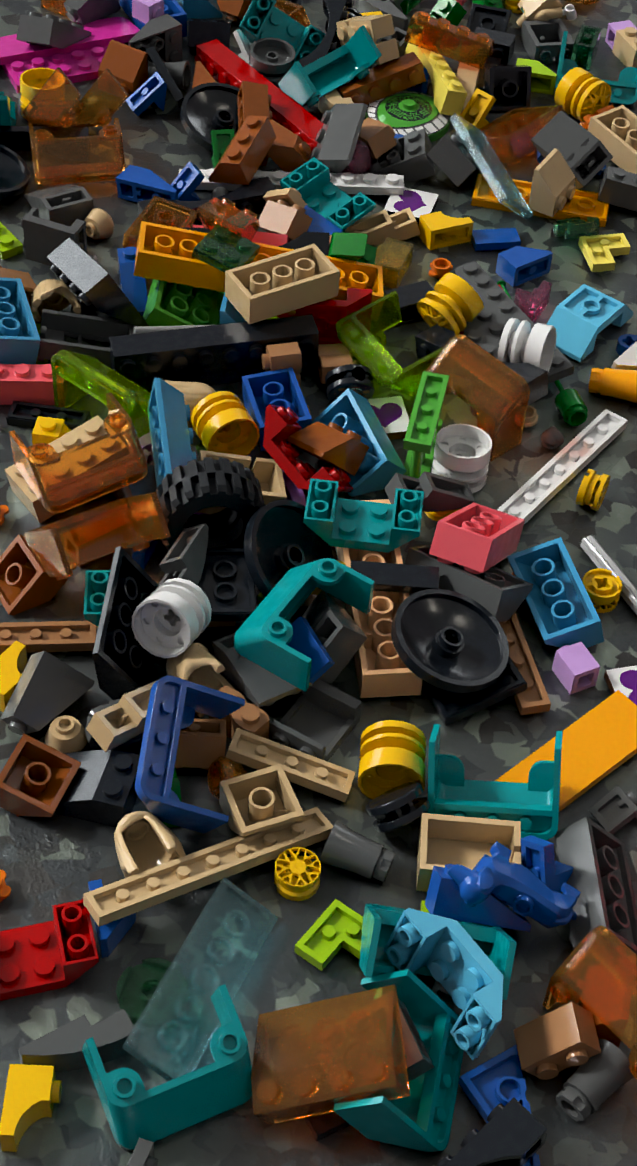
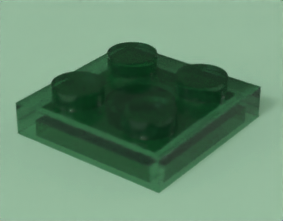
(225, 249)

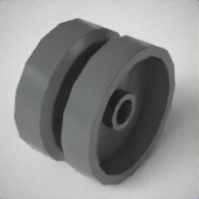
(271, 58)

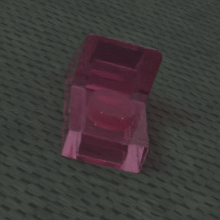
(533, 302)

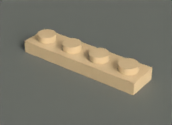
(298, 766)

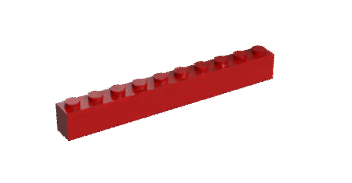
(232, 70)

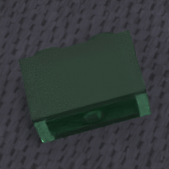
(586, 46)

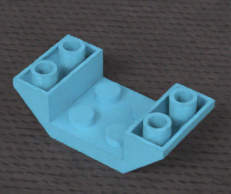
(583, 318)
(458, 966)

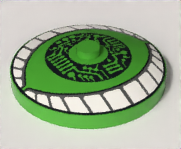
(410, 112)

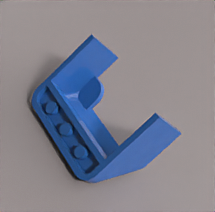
(170, 710)

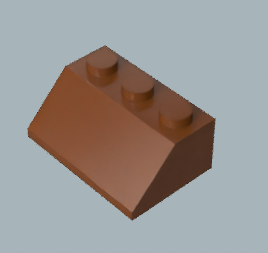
(245, 152)

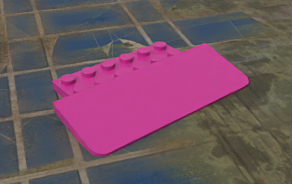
(77, 61)

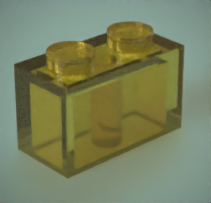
(395, 259)

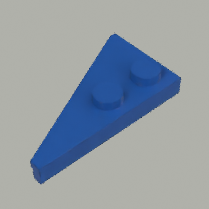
(497, 1083)

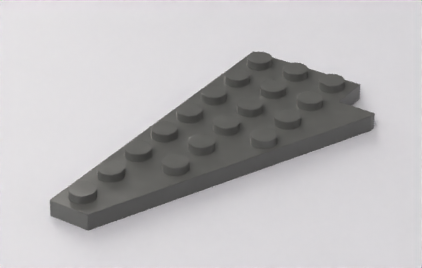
(498, 309)

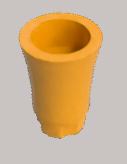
(614, 383)

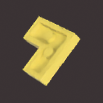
(601, 248)

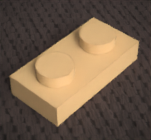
(288, 195)

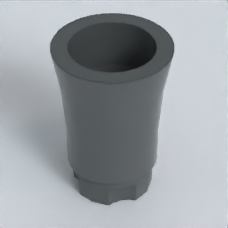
(179, 71)
(356, 853)
(594, 1082)

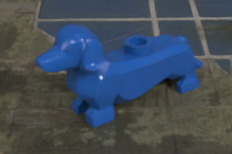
(515, 887)

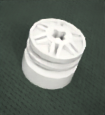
(525, 345)
(463, 454)
(171, 618)

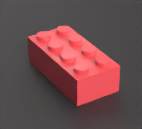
(476, 537)

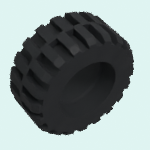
(210, 485)

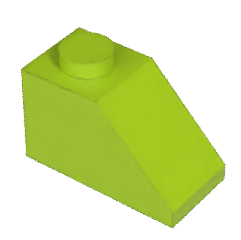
(542, 77)

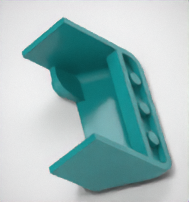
(331, 71)
(623, 91)
(267, 631)
(531, 802)
(381, 920)
(181, 1101)
(427, 1114)

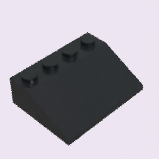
(92, 283)
(117, 655)

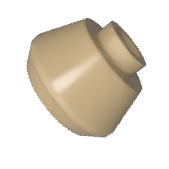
(99, 224)
(66, 735)

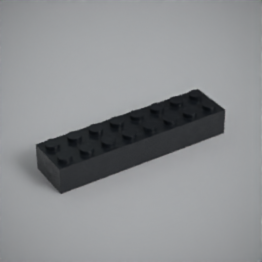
(211, 352)

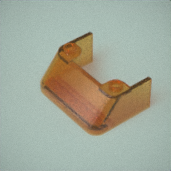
(59, 103)
(77, 157)
(487, 387)
(87, 469)
(97, 533)
(604, 979)

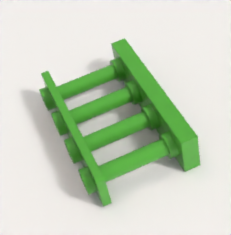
(424, 423)

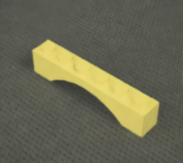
(447, 89)

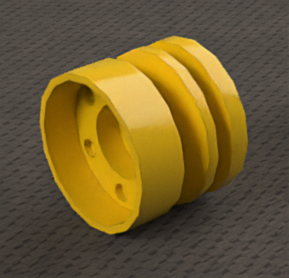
(31, 82)
(582, 93)
(450, 304)
(224, 424)
(390, 756)

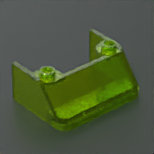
(365, 339)
(81, 374)

